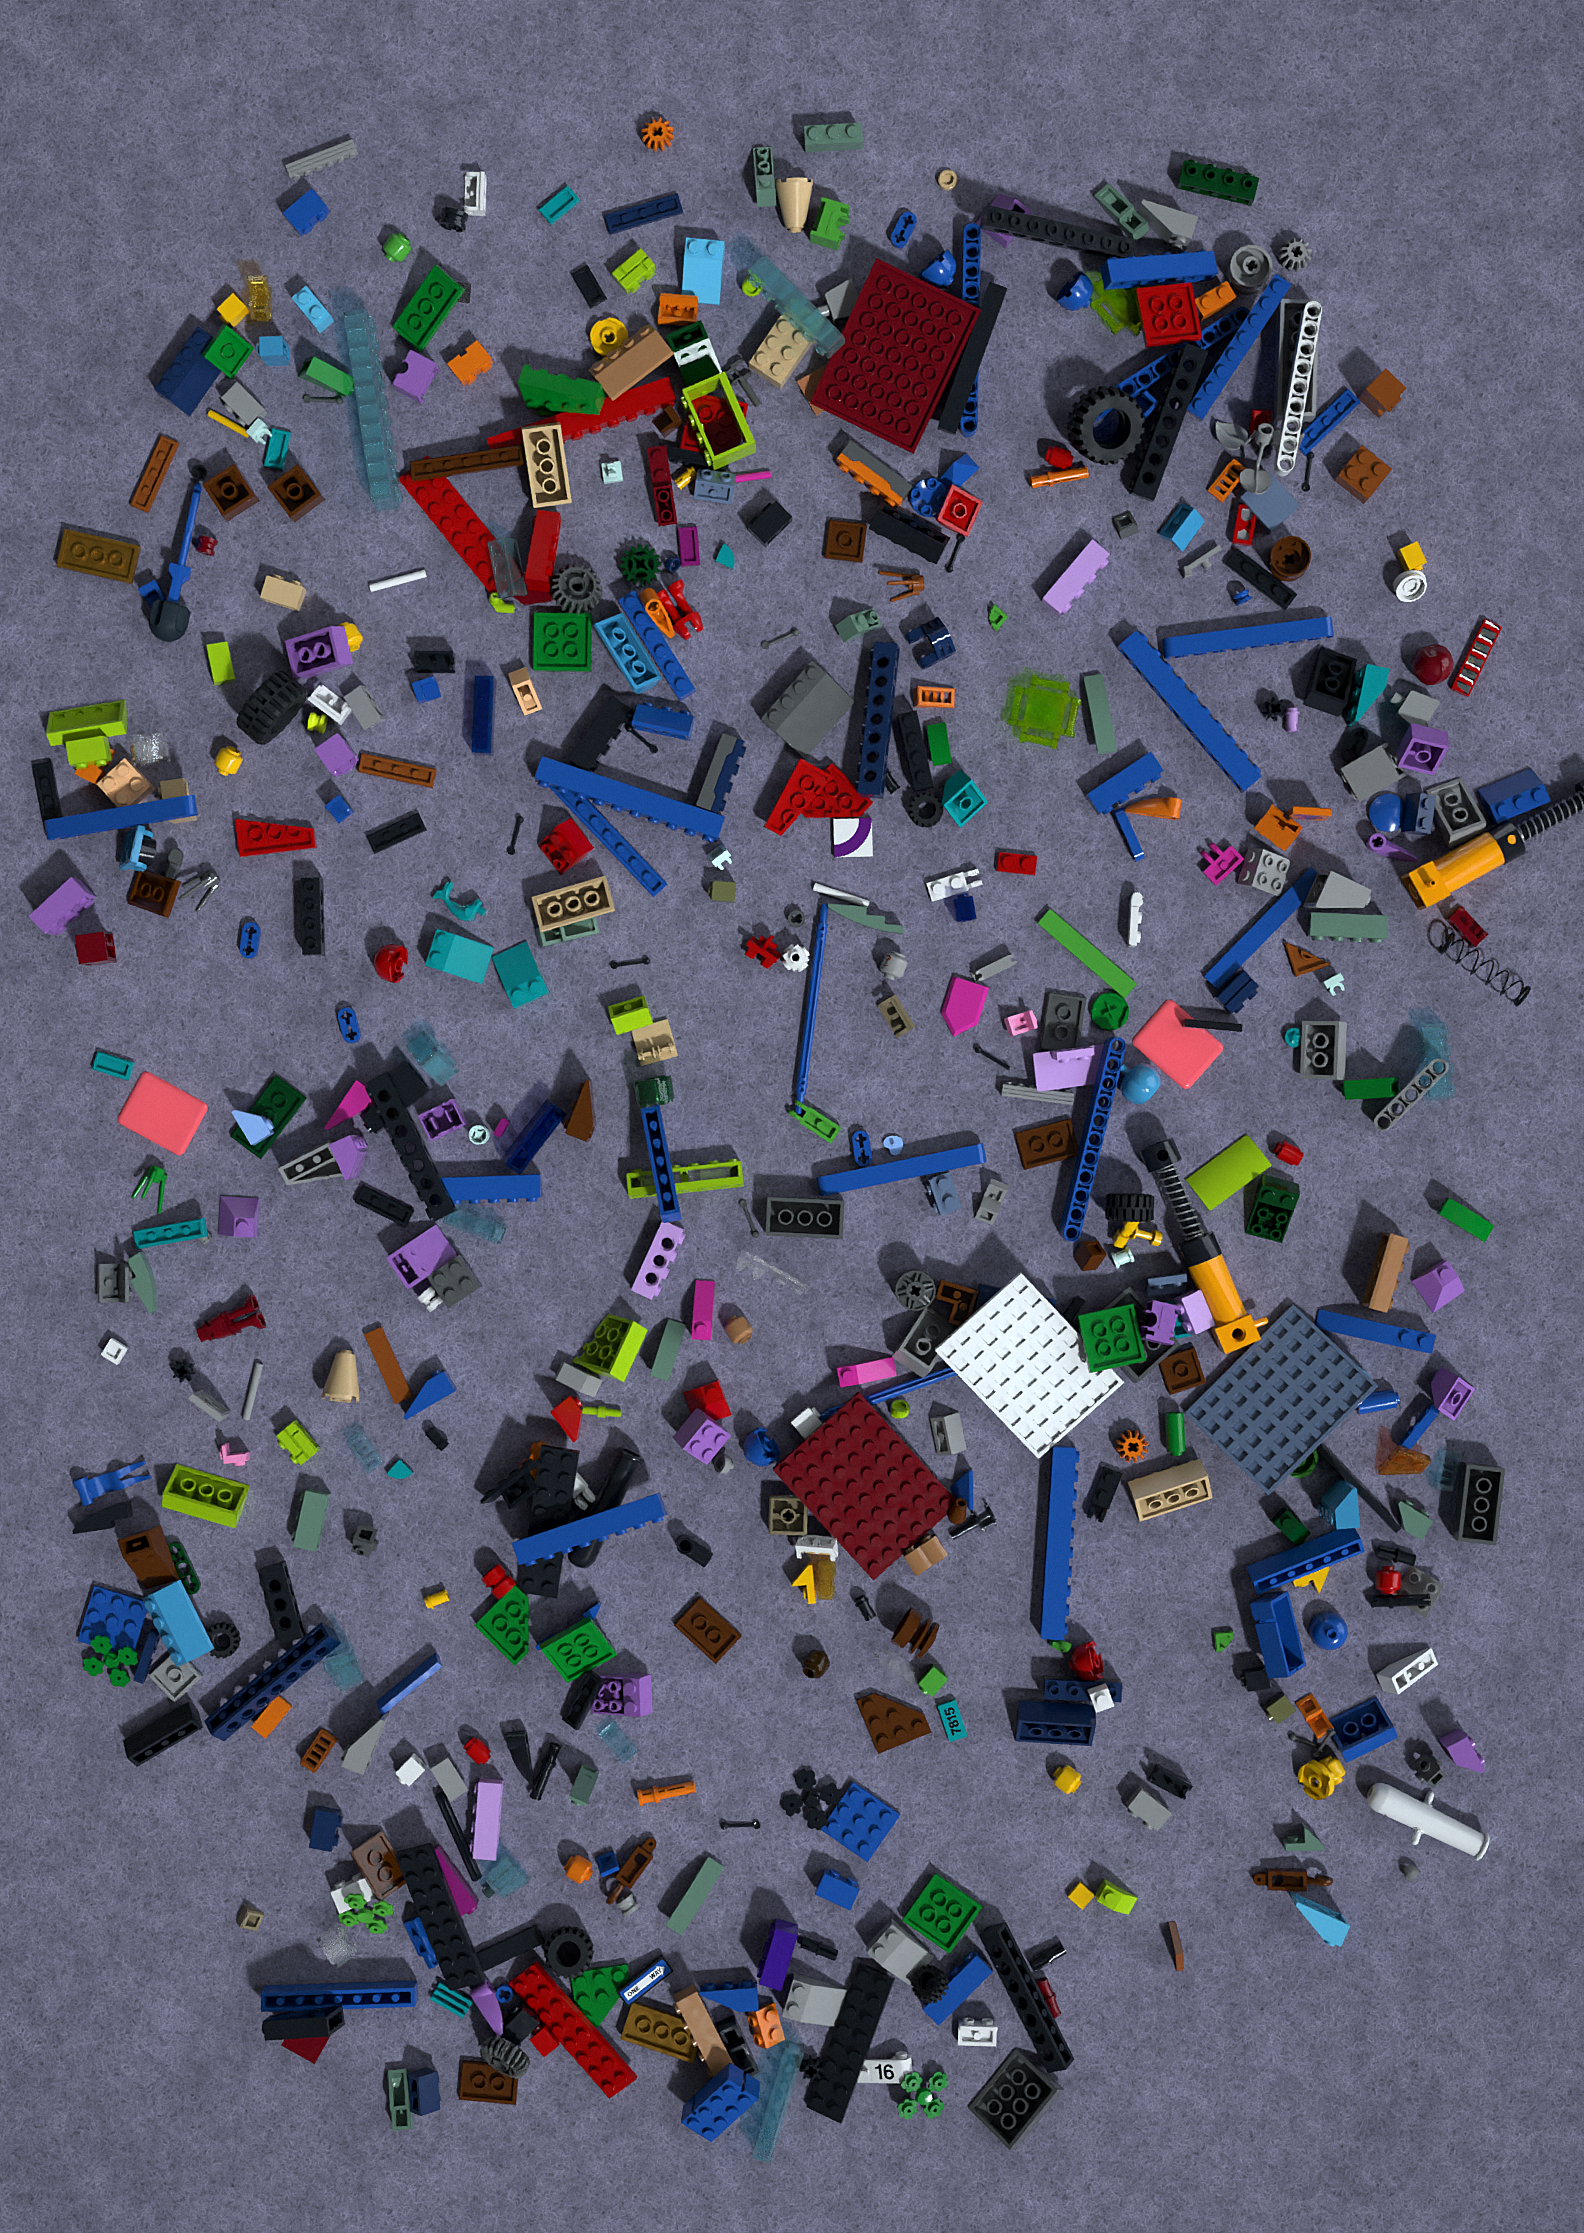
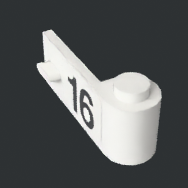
(886, 2070)

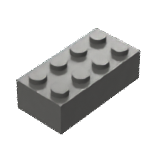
(805, 1217)
(1478, 1503)

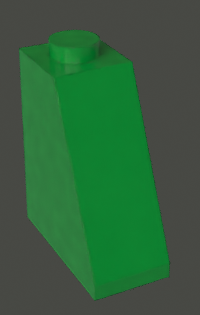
(327, 376)
(1370, 1088)

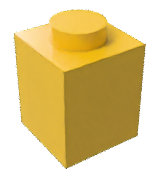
(232, 311)
(1411, 557)

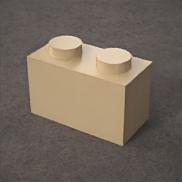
(283, 593)

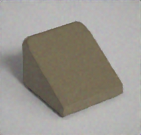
(250, 1918)

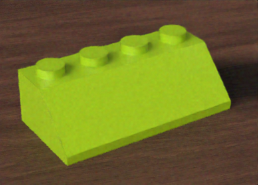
(205, 1496)

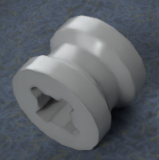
(627, 1904)

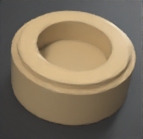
(947, 180)

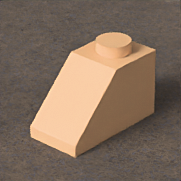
(525, 691)

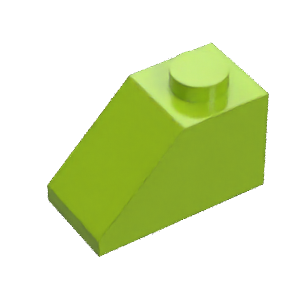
(1115, 1897)

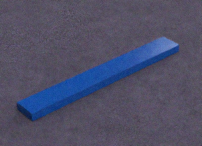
(614, 842)
(1261, 930)

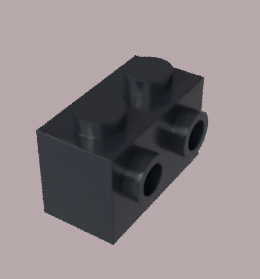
(770, 523)
(519, 2023)

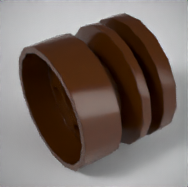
(1289, 547)
(915, 1633)

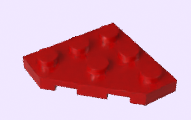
(837, 798)

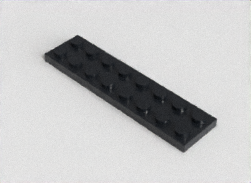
(550, 1510)
(440, 1916)
(850, 2042)

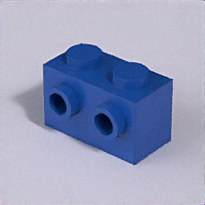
(306, 212)
(837, 1888)

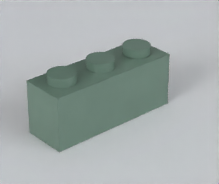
(833, 137)
(311, 1519)

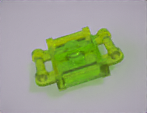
(1122, 306)
(1044, 711)

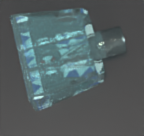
(505, 1877)

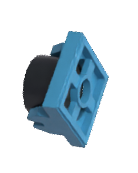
(138, 849)

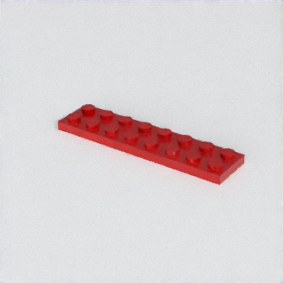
(456, 523)
(573, 2030)

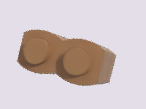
(925, 1554)

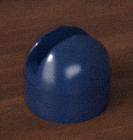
(668, 563)

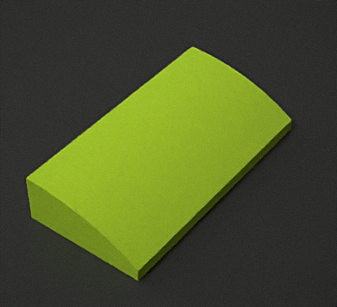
(87, 722)
(1228, 1172)

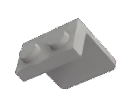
(1264, 871)

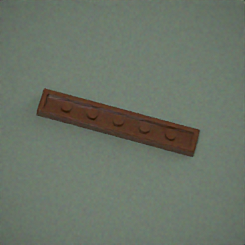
(467, 463)

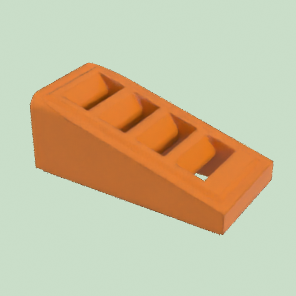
(1237, 466)
(934, 704)

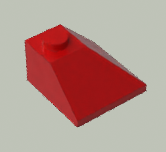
(708, 1399)
(569, 1416)

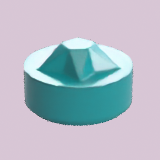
(1293, 1037)

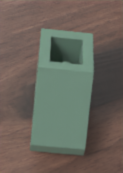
(858, 624)
(1411, 1520)

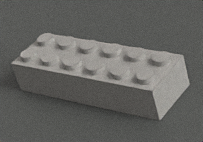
(1287, 328)

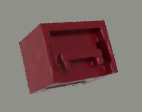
(95, 948)
(306, 2047)

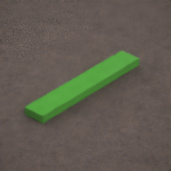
(1087, 953)

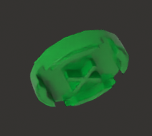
(1109, 1011)

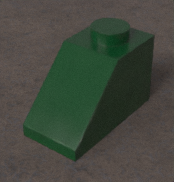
(1290, 1526)

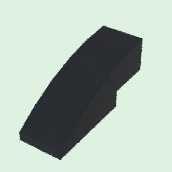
(105, 1518)
(737, 2046)

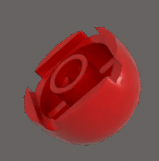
(389, 962)
(1086, 1662)

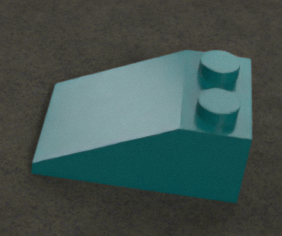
(459, 956)
(520, 975)

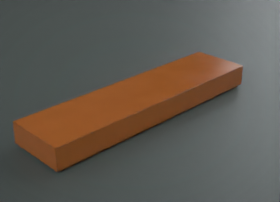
(154, 474)
(397, 770)
(388, 1365)

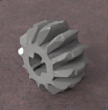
(1288, 255)

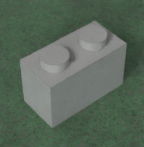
(243, 404)
(1148, 1808)

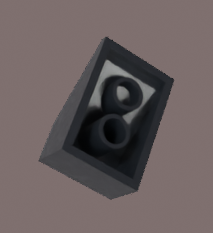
(1330, 682)

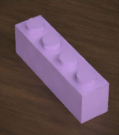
(1075, 577)
(487, 1819)

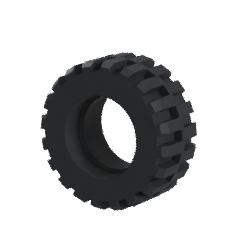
(1127, 432)
(271, 707)

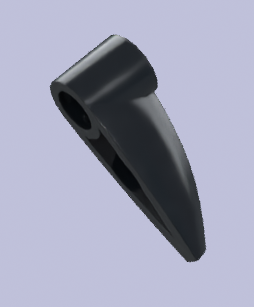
(519, 1748)

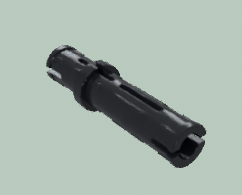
(1400, 1600)
(548, 1763)

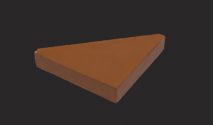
(1302, 961)
(1177, 1947)

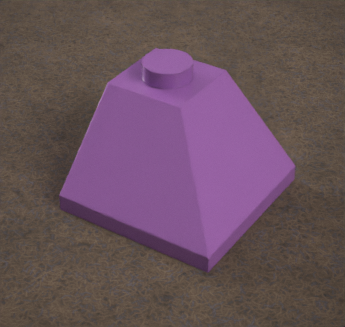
(238, 1216)
(1438, 1285)
(1450, 1393)

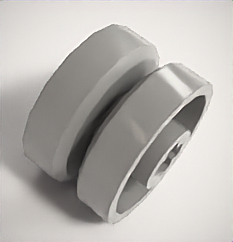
(1251, 258)

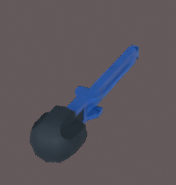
(168, 618)

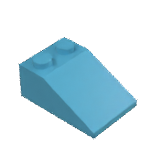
(703, 269)
(1328, 1923)

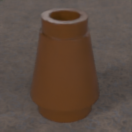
(957, 1512)

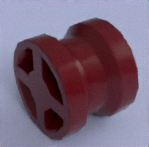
(206, 545)

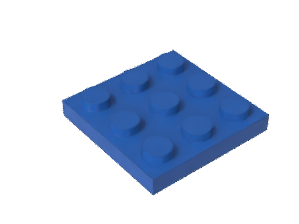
(113, 1616)
(860, 1821)

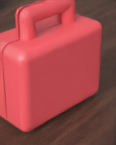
(1177, 1049)
(162, 1113)

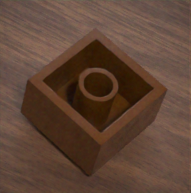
(230, 492)
(296, 493)

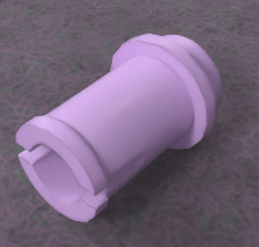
(1292, 719)

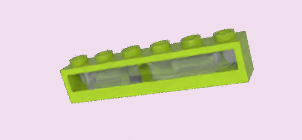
(689, 1179)

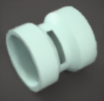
(476, 1134)

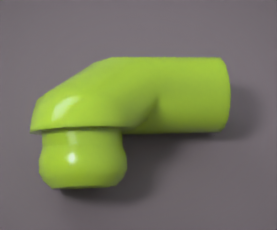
(499, 605)

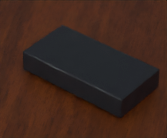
(589, 286)

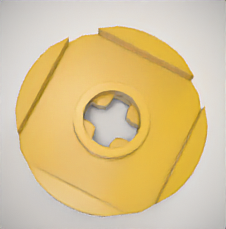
(604, 328)
(1325, 1778)

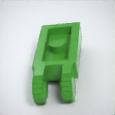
(816, 1123)

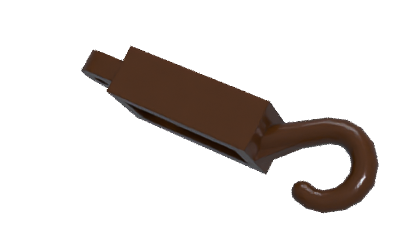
(631, 1870)
(1293, 1879)

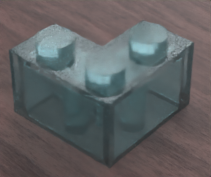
(432, 1058)
(344, 1668)

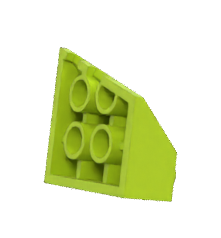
(613, 1347)

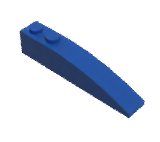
(1375, 1331)

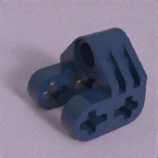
(938, 638)

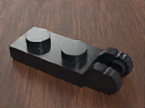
(1104, 1492)

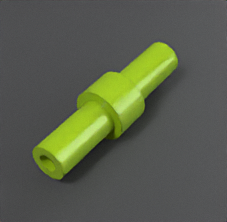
(601, 1411)

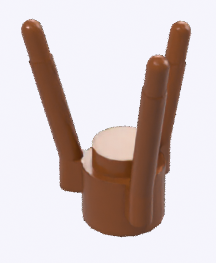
(914, 582)

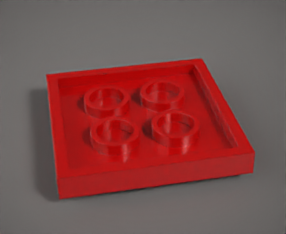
(1168, 314)
(717, 424)

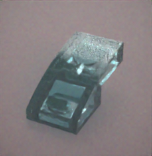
(618, 1742)

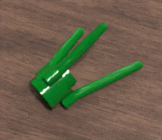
(154, 1175)

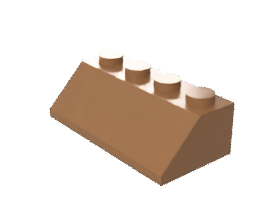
(630, 361)
(1385, 1272)

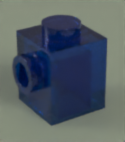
(964, 908)

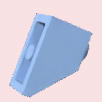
(254, 1126)

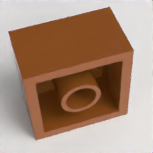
(1363, 474)

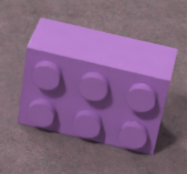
(318, 652)
(63, 906)

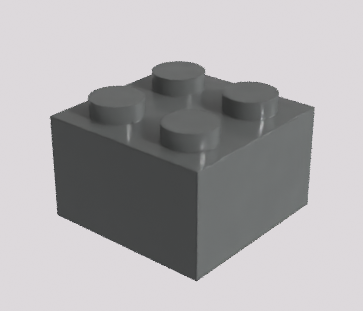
(454, 1281)

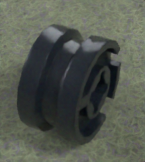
(453, 219)

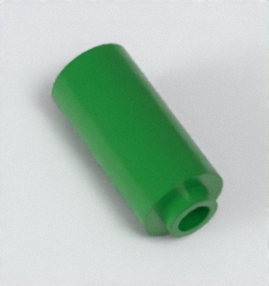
(1175, 1433)

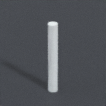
(397, 580)
(841, 895)

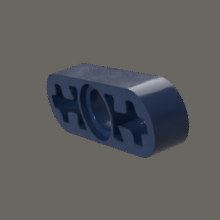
(145, 1660)

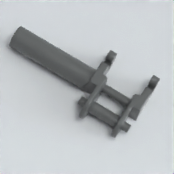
(743, 382)

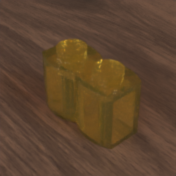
(826, 1574)

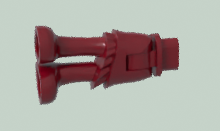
(224, 1325)

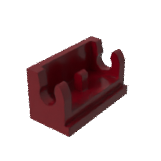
(1466, 927)

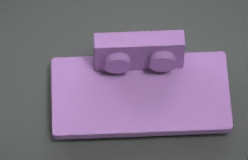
(1067, 1067)

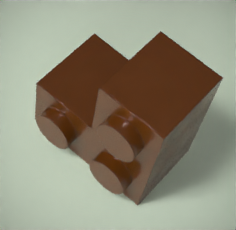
(961, 1297)

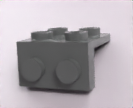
(114, 1282)

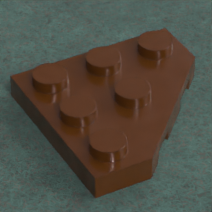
(891, 1721)

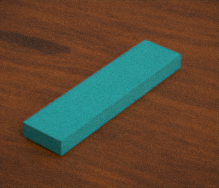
(170, 1233)

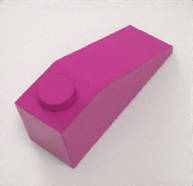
(352, 1104)
(703, 1310)
(866, 1371)

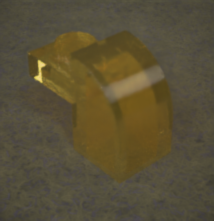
(260, 298)

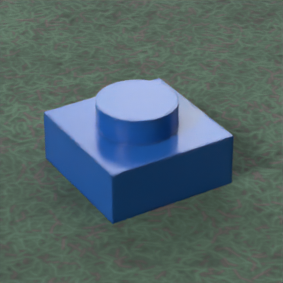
(607, 1863)

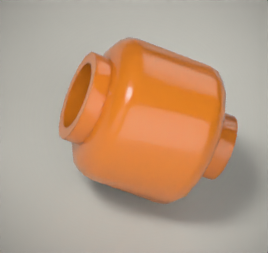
(578, 1869)

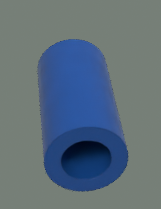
(1379, 1401)

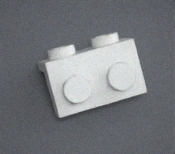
(977, 2032)

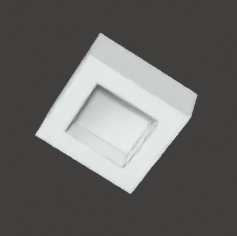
(114, 1351)

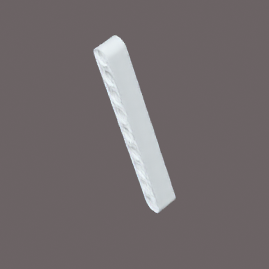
(1301, 380)

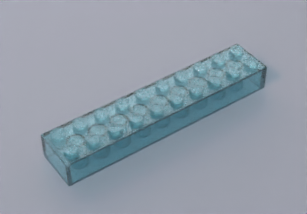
(372, 410)

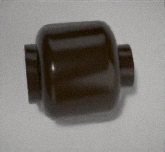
(815, 1664)

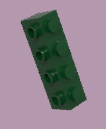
(1217, 182)

